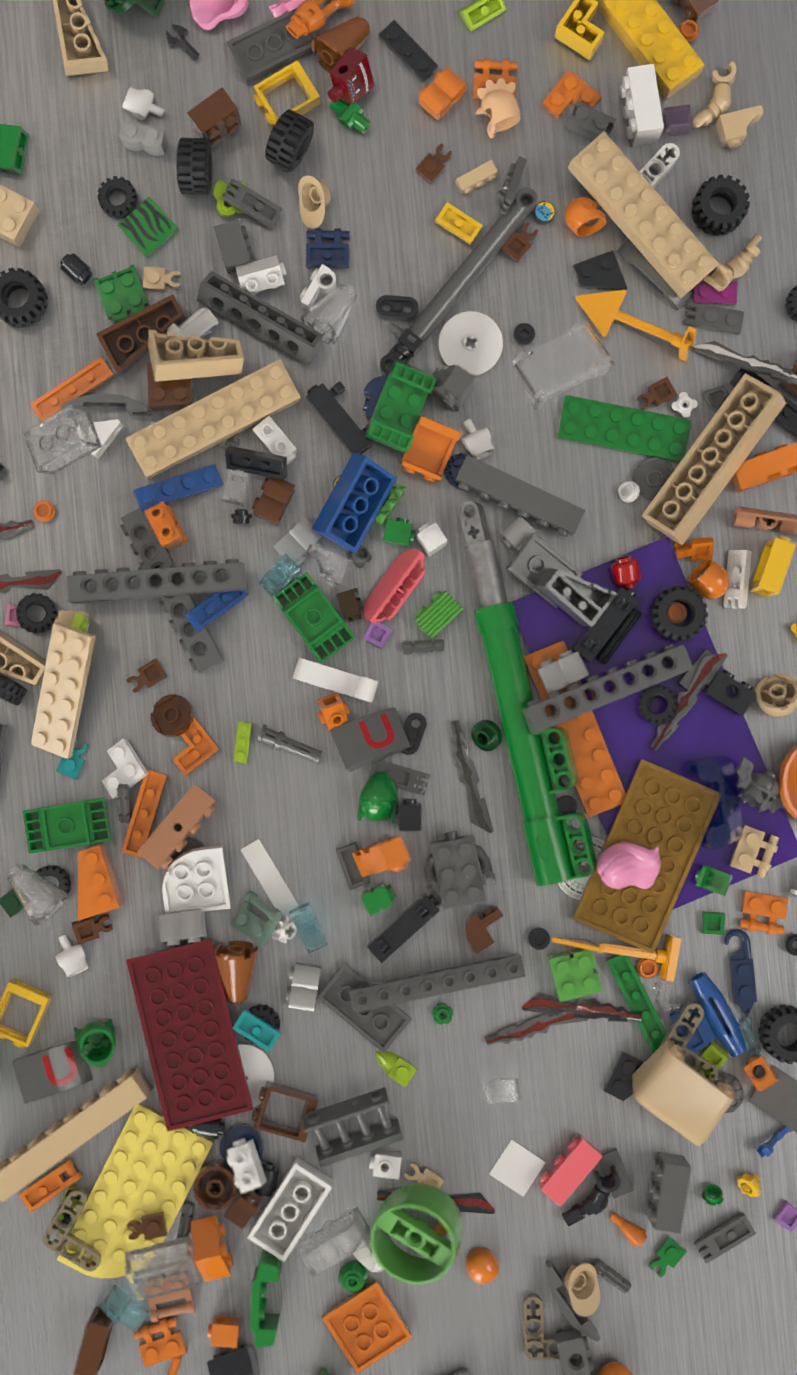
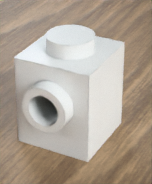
(386, 1164)

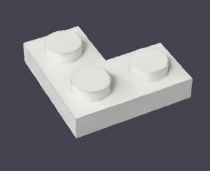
(129, 767)

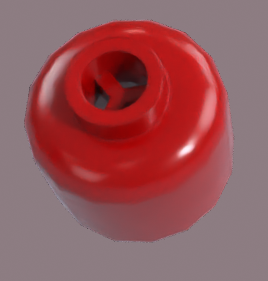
(625, 571)

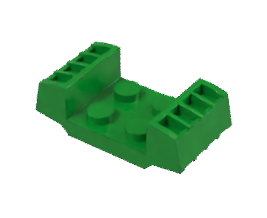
(400, 406)
(313, 617)
(66, 825)
(261, 1323)

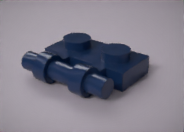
(327, 254)

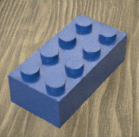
(354, 502)

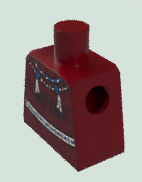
(351, 77)

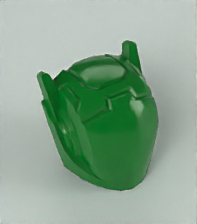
(378, 798)
(96, 1042)

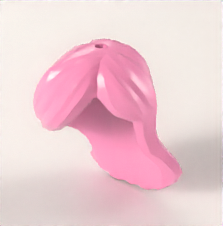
(211, 12)
(628, 865)

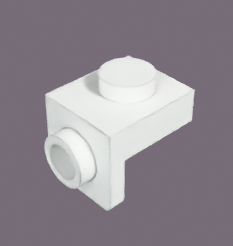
(367, 1258)

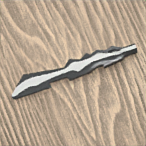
(750, 363)

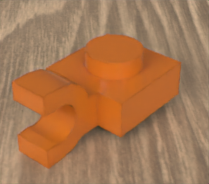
(697, 549)

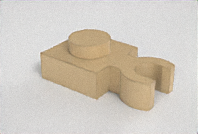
(156, 279)
(426, 1177)

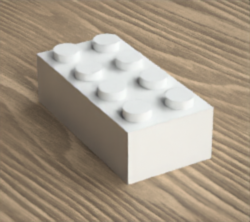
(290, 1209)

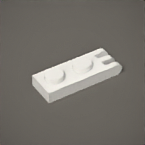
(739, 572)

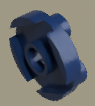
(238, 1132)

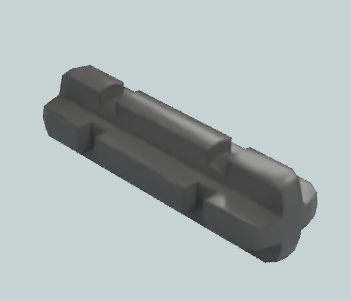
(423, 646)
(124, 803)
(185, 1219)
(612, 1276)

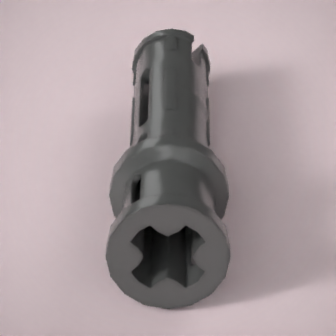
(277, 738)

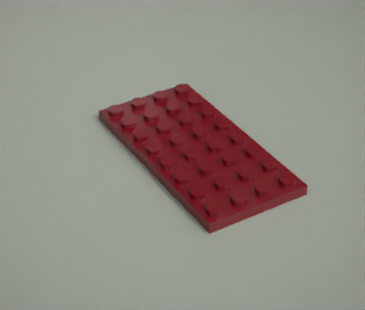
(189, 1034)

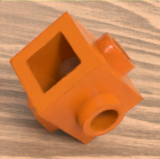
(332, 711)

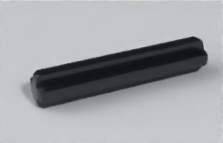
(619, 635)

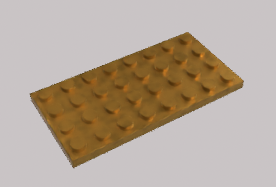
(655, 812)

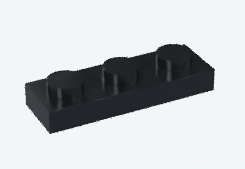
(408, 51)
(256, 462)

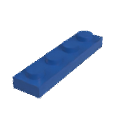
(178, 487)

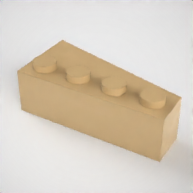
(77, 39)
(20, 661)

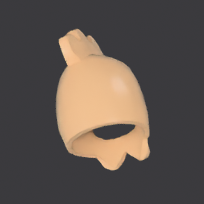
(499, 105)

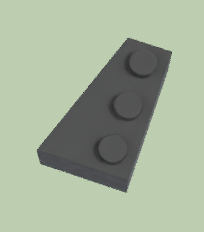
(453, 386)
(576, 596)

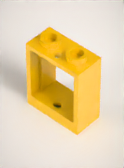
(281, 77)
(772, 566)
(28, 992)

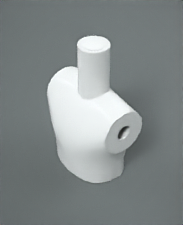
(140, 103)
(477, 441)
(72, 958)

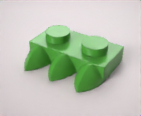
(394, 497)

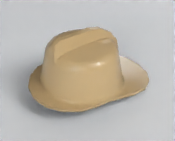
(313, 198)
(583, 1288)

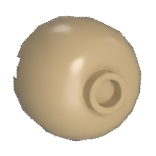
(777, 695)

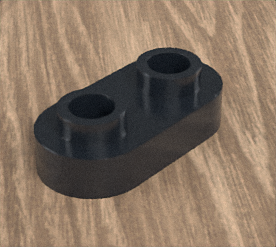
(397, 306)
(414, 734)

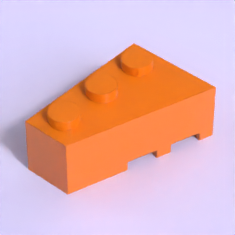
(766, 467)
(382, 856)
(96, 883)

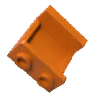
(430, 448)

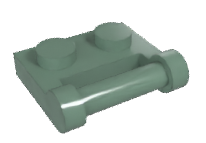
(252, 924)

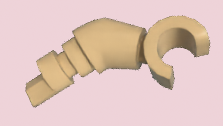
(721, 99)
(735, 267)

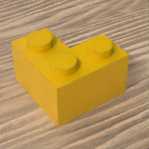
(577, 30)

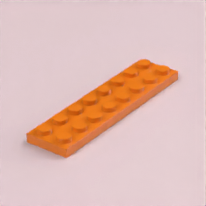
(597, 776)

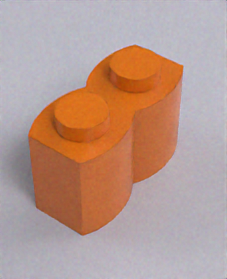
(442, 93)

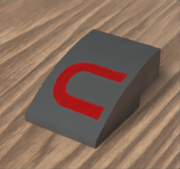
(370, 738)
(51, 1071)

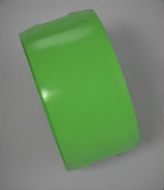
(437, 1249)

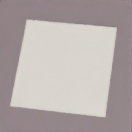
(517, 1168)

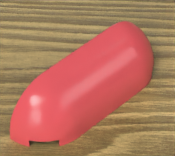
(395, 586)

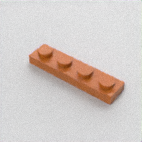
(73, 387)
(144, 812)

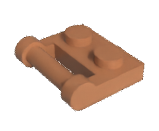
(189, 1306)

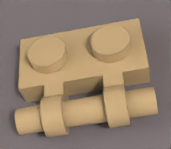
(747, 850)

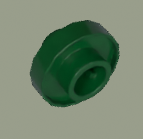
(486, 735)

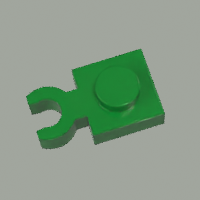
(669, 1253)

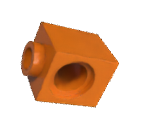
(769, 1078)
(224, 1331)

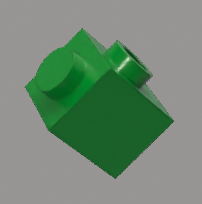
(399, 532)

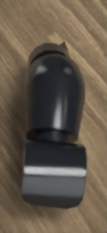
(596, 1200)

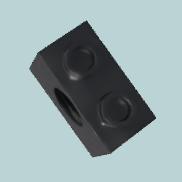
(717, 691)
(410, 815)

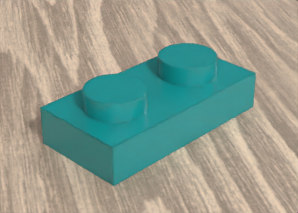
(257, 1030)

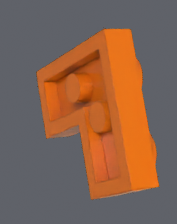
(568, 91)
(199, 750)

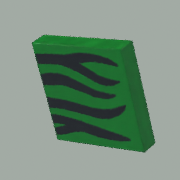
(148, 227)

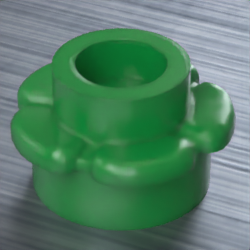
(436, 1013)
(713, 1190)

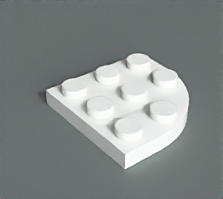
(197, 881)

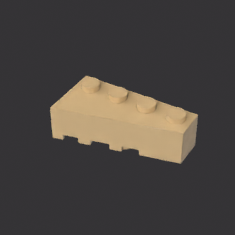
(193, 357)

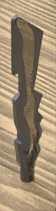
(469, 776)

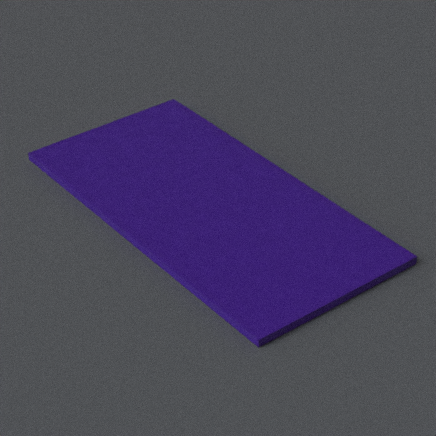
(701, 733)

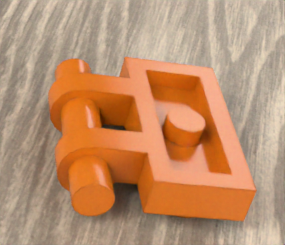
(487, 65)
(763, 905)
(163, 1347)

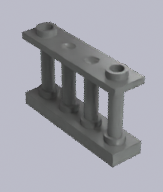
(358, 1142)

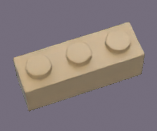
(476, 177)

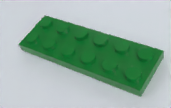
(624, 428)

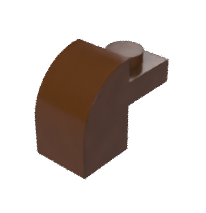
(476, 928)
(243, 1208)

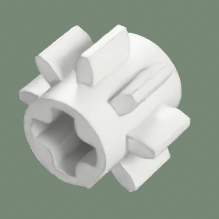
(284, 929)

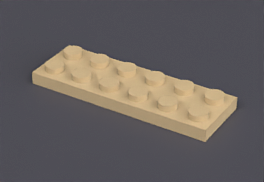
(62, 690)

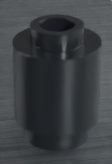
(76, 269)
(209, 1129)
(271, 1174)

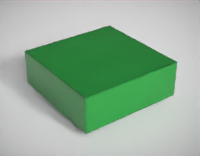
(713, 923)

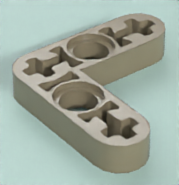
(684, 1039)
(65, 1237)
(537, 1337)

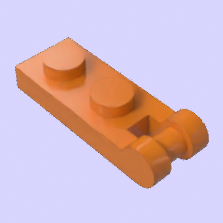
(49, 1185)

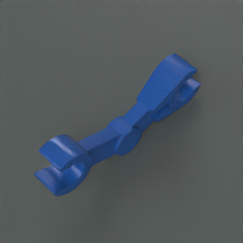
(766, 1148)

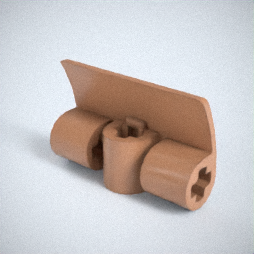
(749, 517)

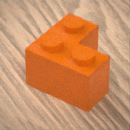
(209, 1250)

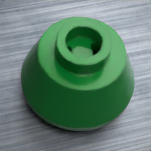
(356, 1273)

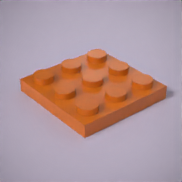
(367, 1326)

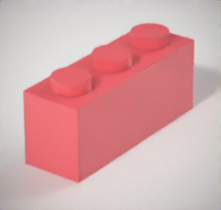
(569, 1169)

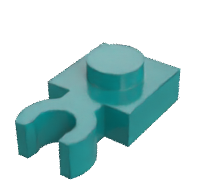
(73, 766)

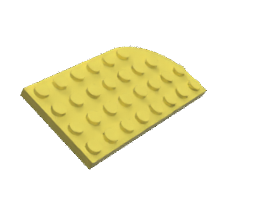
(143, 1176)

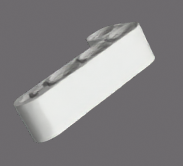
(656, 163)
(335, 680)

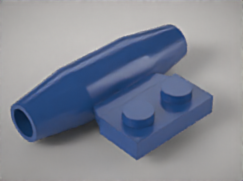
(717, 1019)

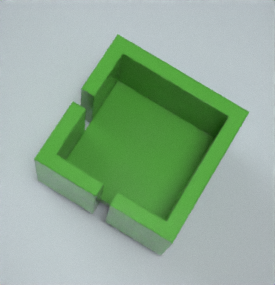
(574, 975)

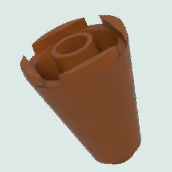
(336, 41)
(236, 968)

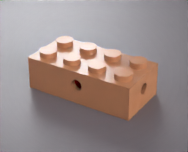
(187, 814)

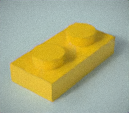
(458, 223)

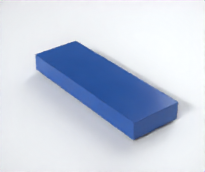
(213, 608)

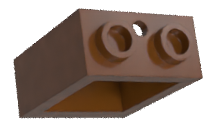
(259, 1123)
(94, 1343)

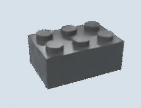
(668, 1192)

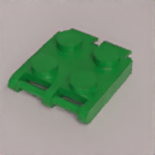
(121, 294)

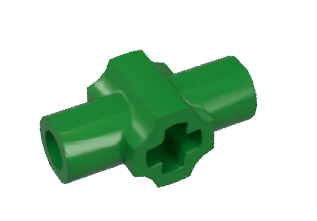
(350, 115)

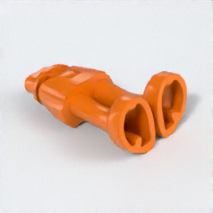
(310, 17)

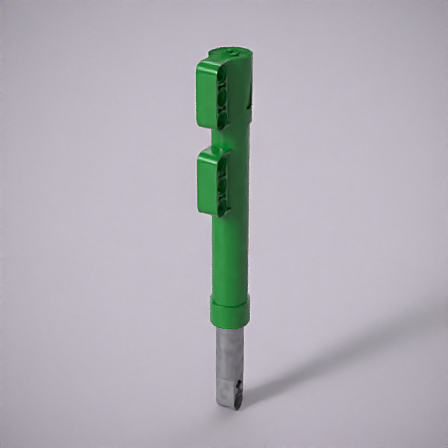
(532, 756)

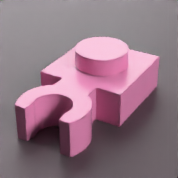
(285, 5)

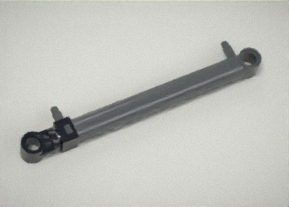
(413, 338)

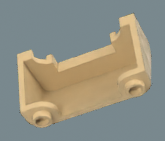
(680, 1094)

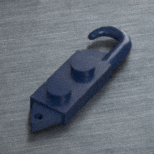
(742, 973)

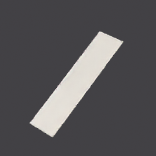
(269, 877)

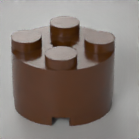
(215, 1197)

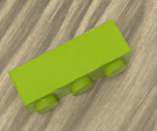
(242, 743)

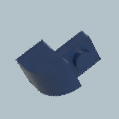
(373, 390)

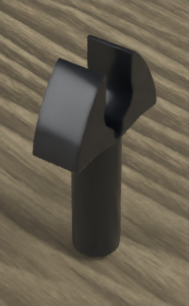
(181, 41)

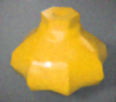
(749, 1184)

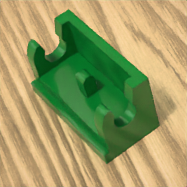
(12, 149)

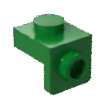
(713, 880)

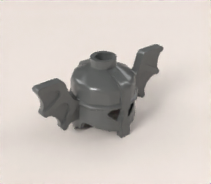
(758, 789)

